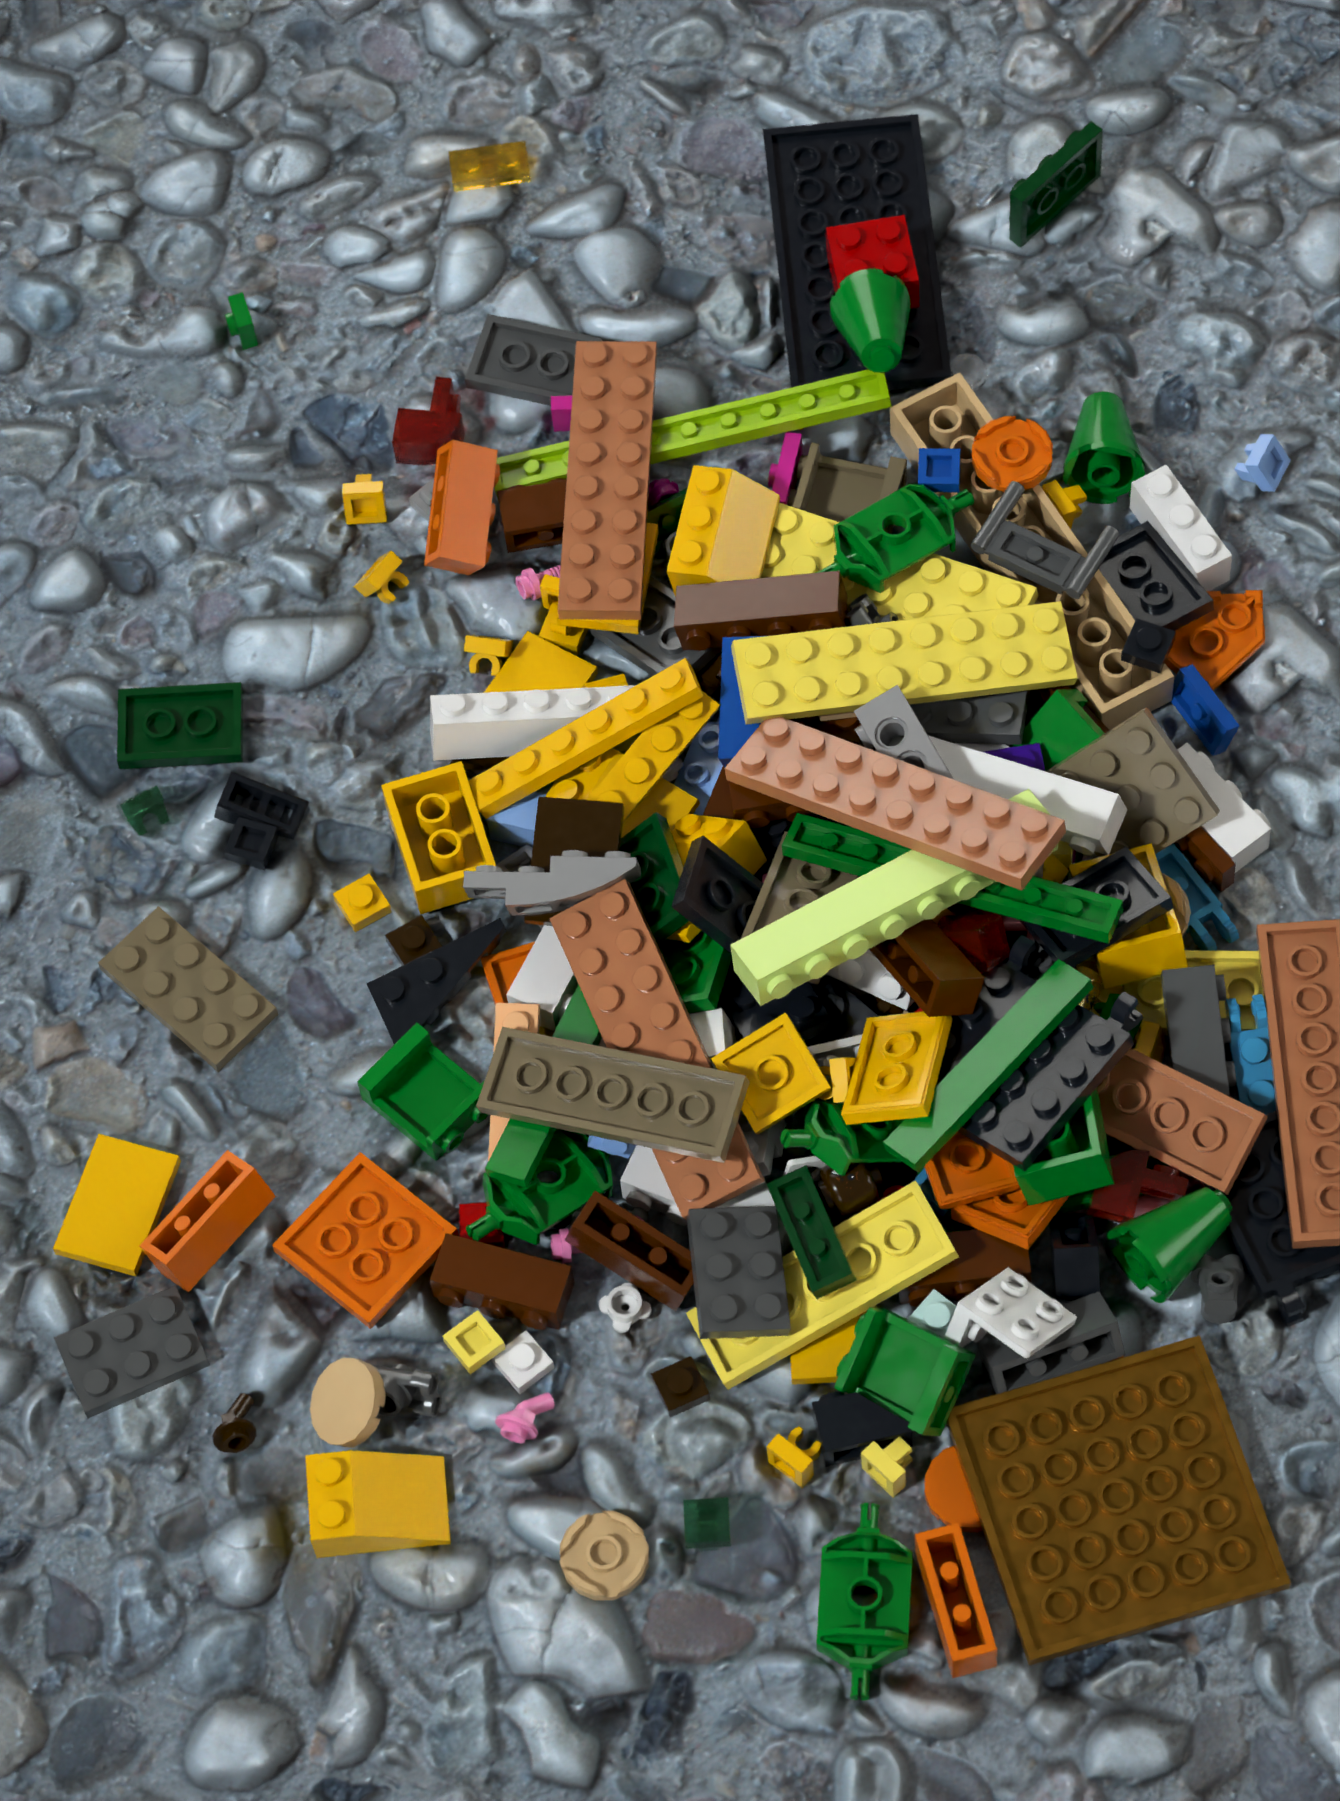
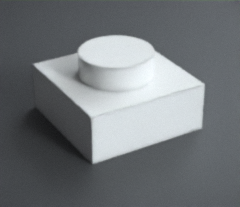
(523, 1362)

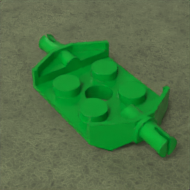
(872, 555)
(841, 1143)
(541, 1205)
(872, 1634)

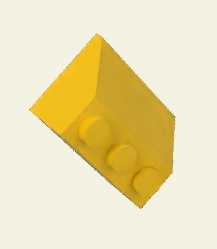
(722, 528)

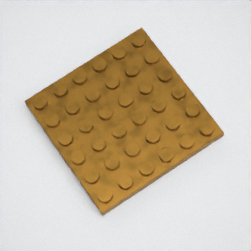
(1116, 1500)

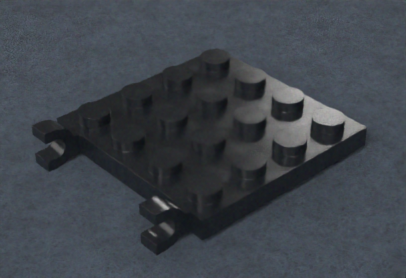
(1053, 1079)
(1263, 1228)

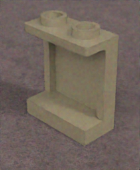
(843, 487)

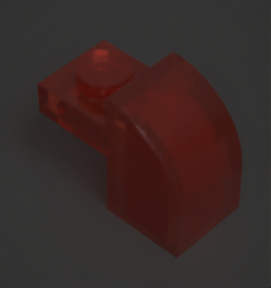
(423, 432)
(978, 936)
(1131, 1177)

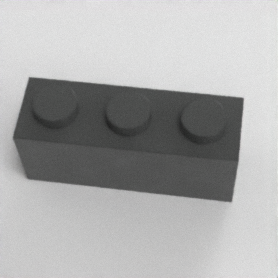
(1195, 1025)
(1086, 1344)

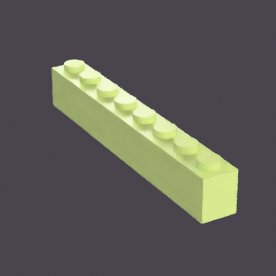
(854, 919)

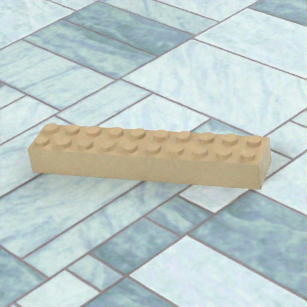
(1098, 621)

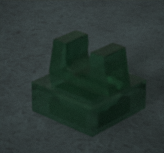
(139, 805)
(707, 1523)

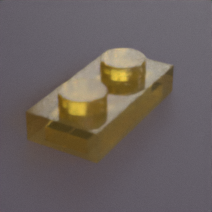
(489, 166)

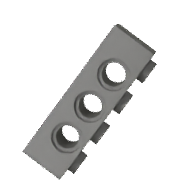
(891, 717)

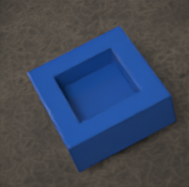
(939, 469)

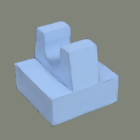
(1265, 463)

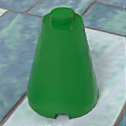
(872, 317)
(1103, 450)
(1170, 1240)

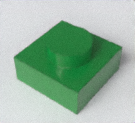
(240, 321)

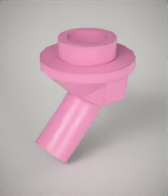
(519, 1423)

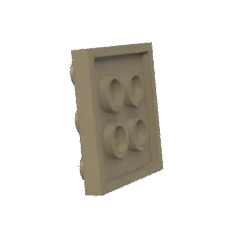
(1149, 776)

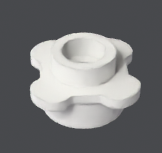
(621, 1295)

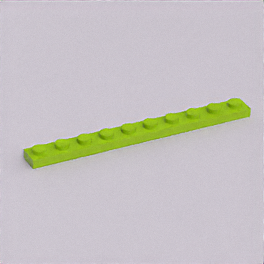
(723, 424)

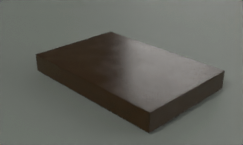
(573, 826)

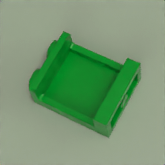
(1061, 727)
(423, 1093)
(904, 1369)

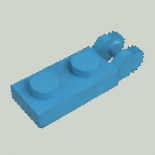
(1202, 900)
(1252, 1056)

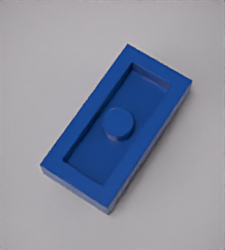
(1203, 710)

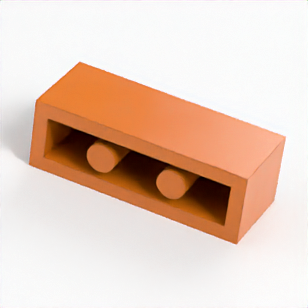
(462, 507)
(207, 1221)
(955, 1600)

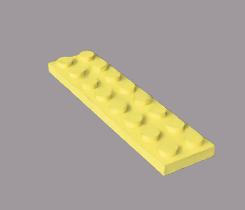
(928, 588)
(923, 656)

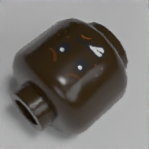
(852, 1192)

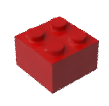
(876, 245)

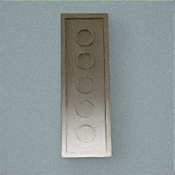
(613, 1094)

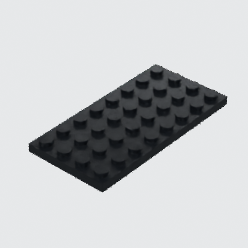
(842, 177)

